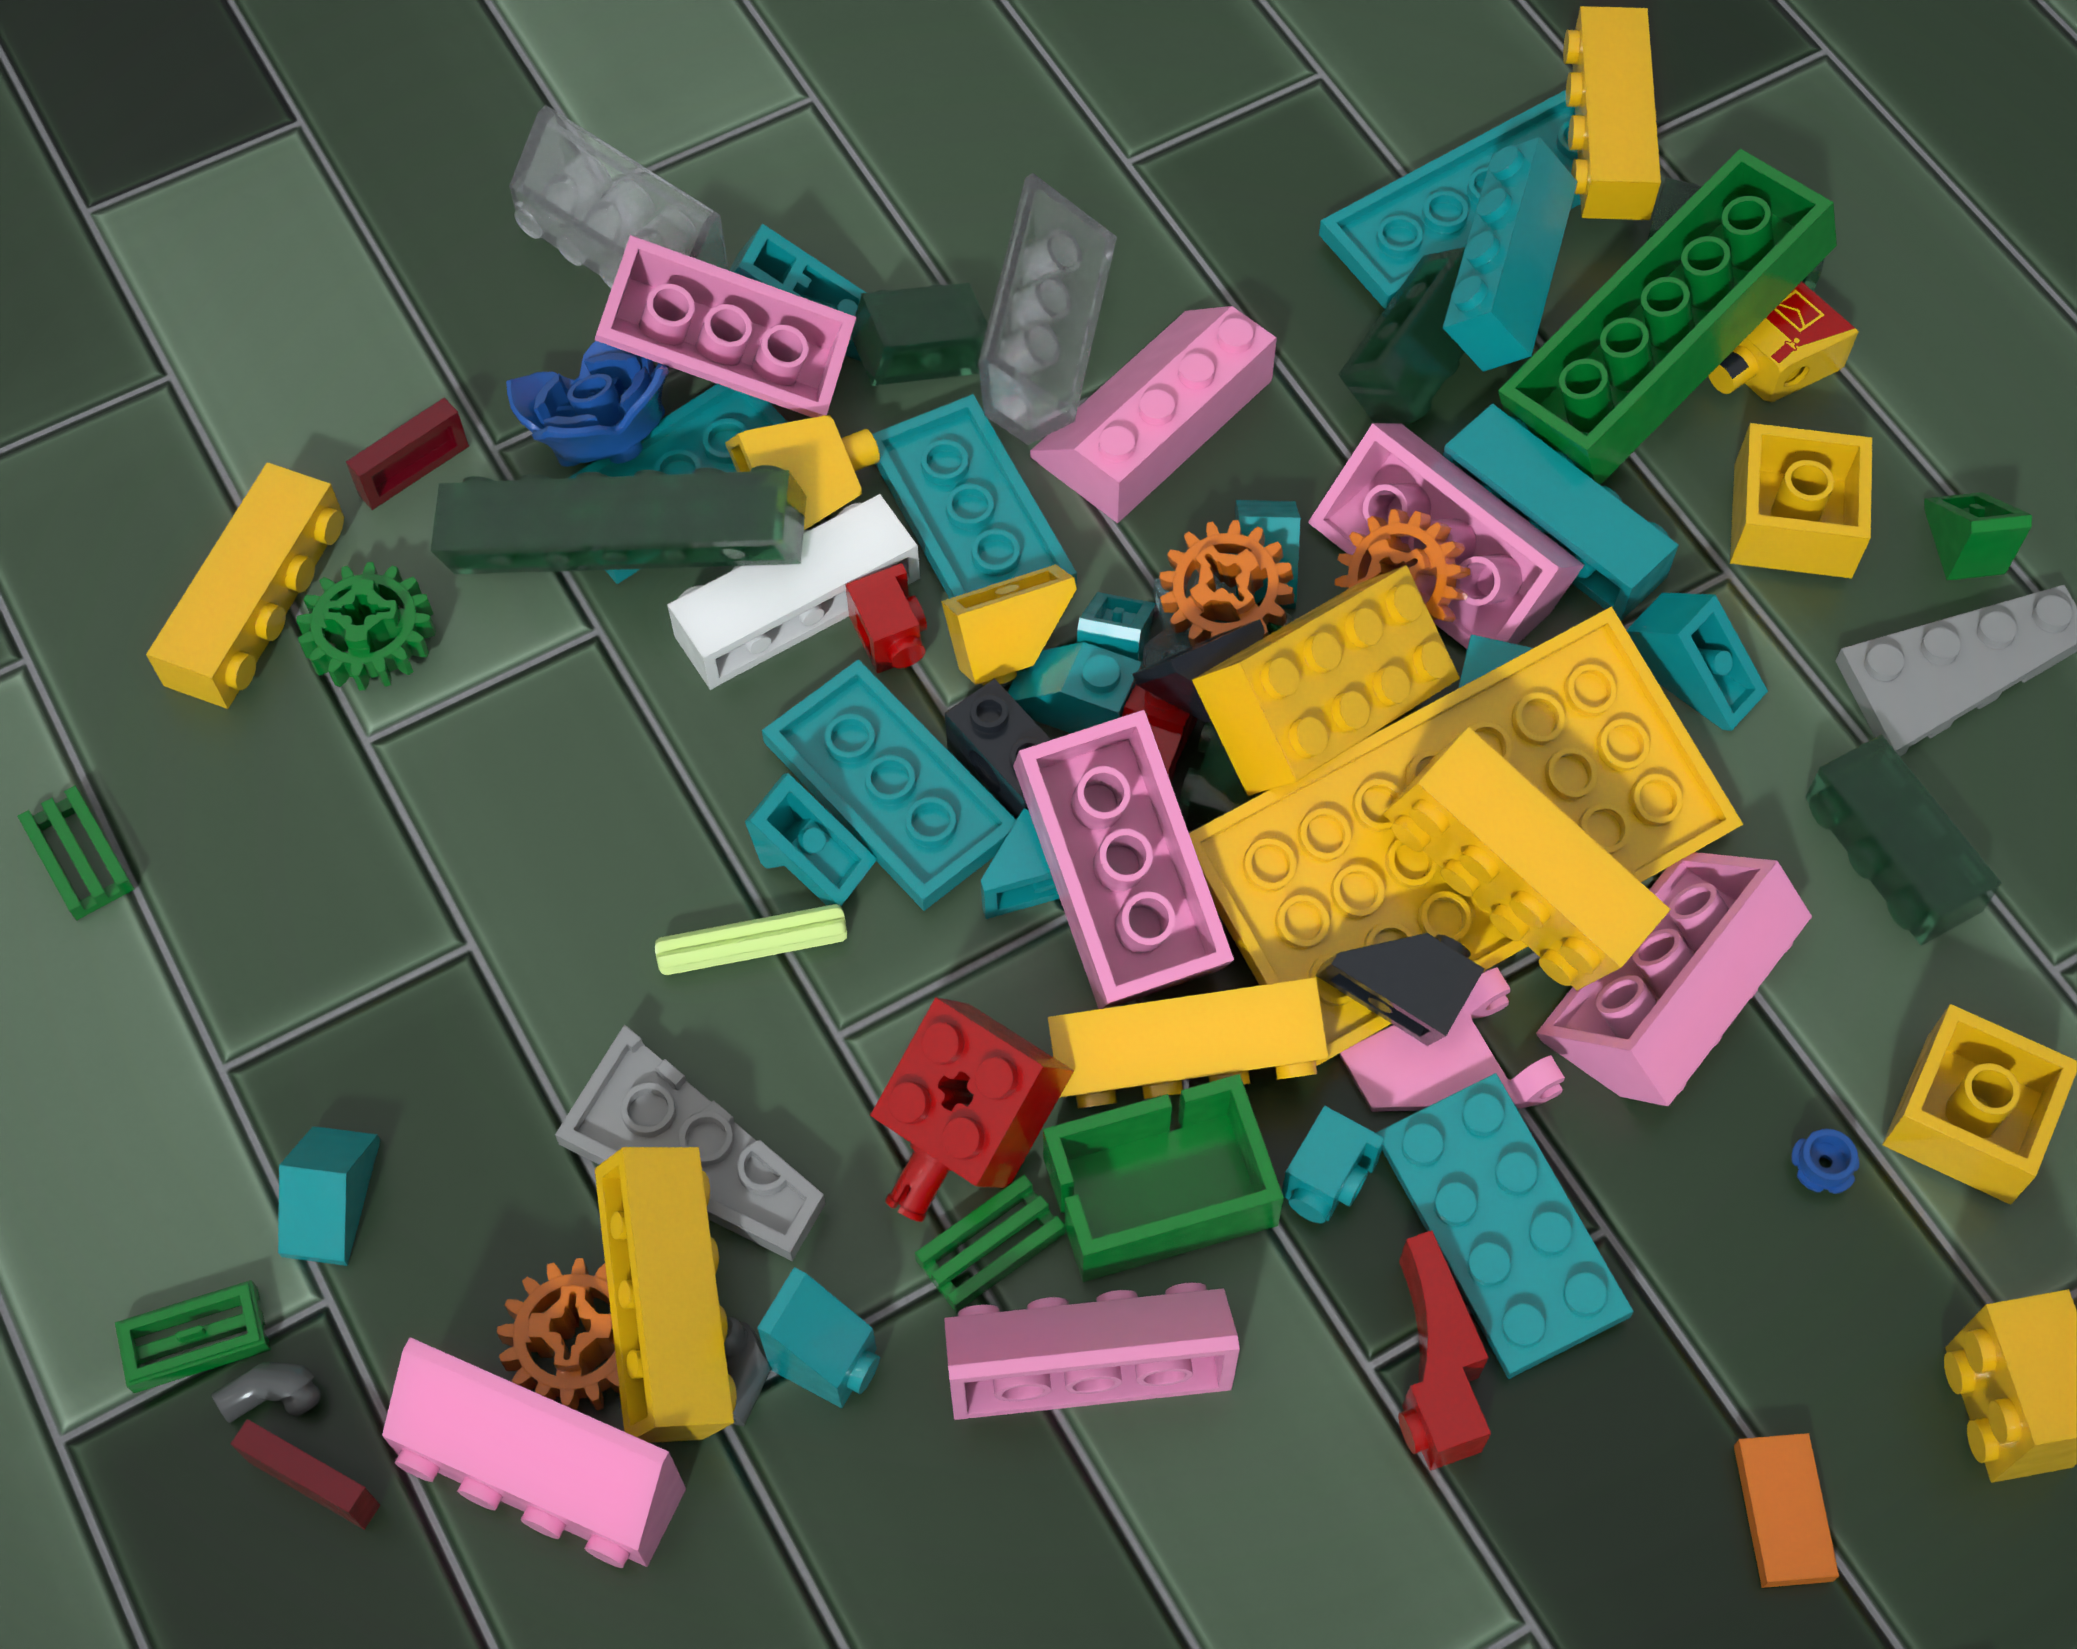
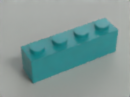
(1510, 255)
(1619, 548)

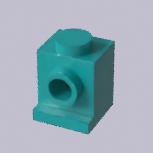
(1330, 1166)

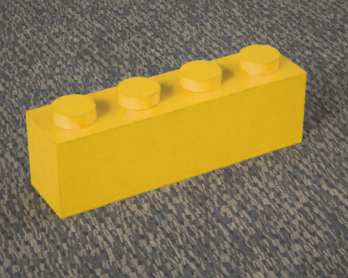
(1613, 113)
(247, 586)
(1189, 1039)
(664, 1294)

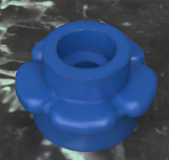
(1837, 1149)

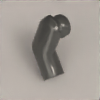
(746, 1366)
(268, 1382)

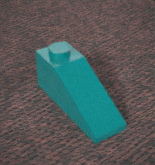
(787, 267)

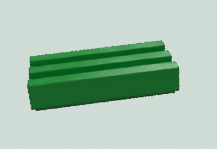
(55, 815)
(976, 1221)
(199, 1360)

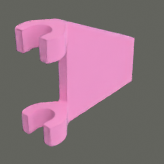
(1407, 1075)

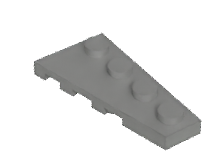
(1939, 671)
(649, 1103)

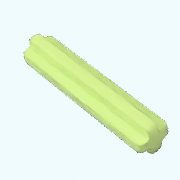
(750, 939)

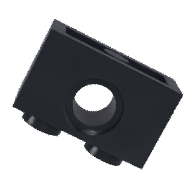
(986, 738)

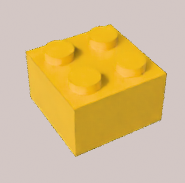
(1801, 500)
(1981, 1104)
(2019, 1384)

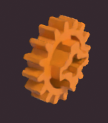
(1430, 567)
(1241, 570)
(545, 1334)

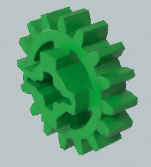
(366, 626)

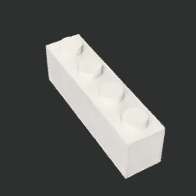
(773, 607)

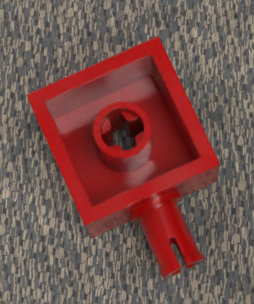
(932, 1107)

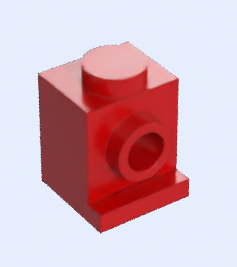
(887, 618)

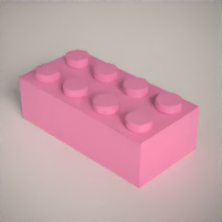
(1122, 860)

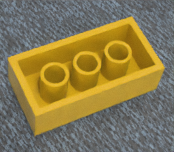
(1326, 681)
(1525, 862)

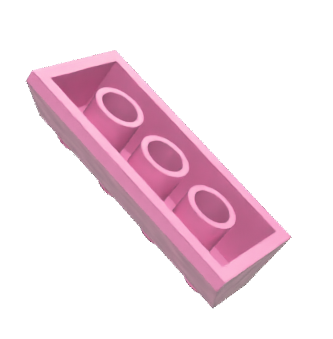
(725, 328)
(1160, 408)
(1512, 564)
(1687, 981)
(1090, 1351)
(531, 1455)

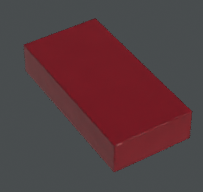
(407, 453)
(305, 1474)

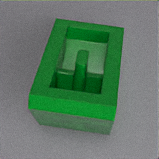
(1975, 533)

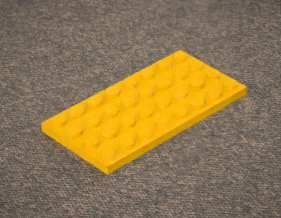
(1324, 873)

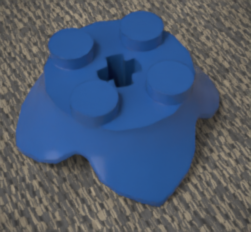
(596, 414)

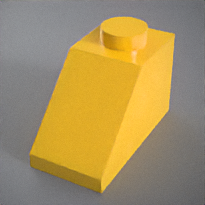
(1007, 623)

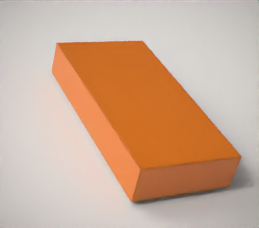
(1785, 1510)

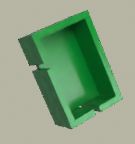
(1155, 1192)

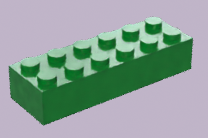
(1671, 314)

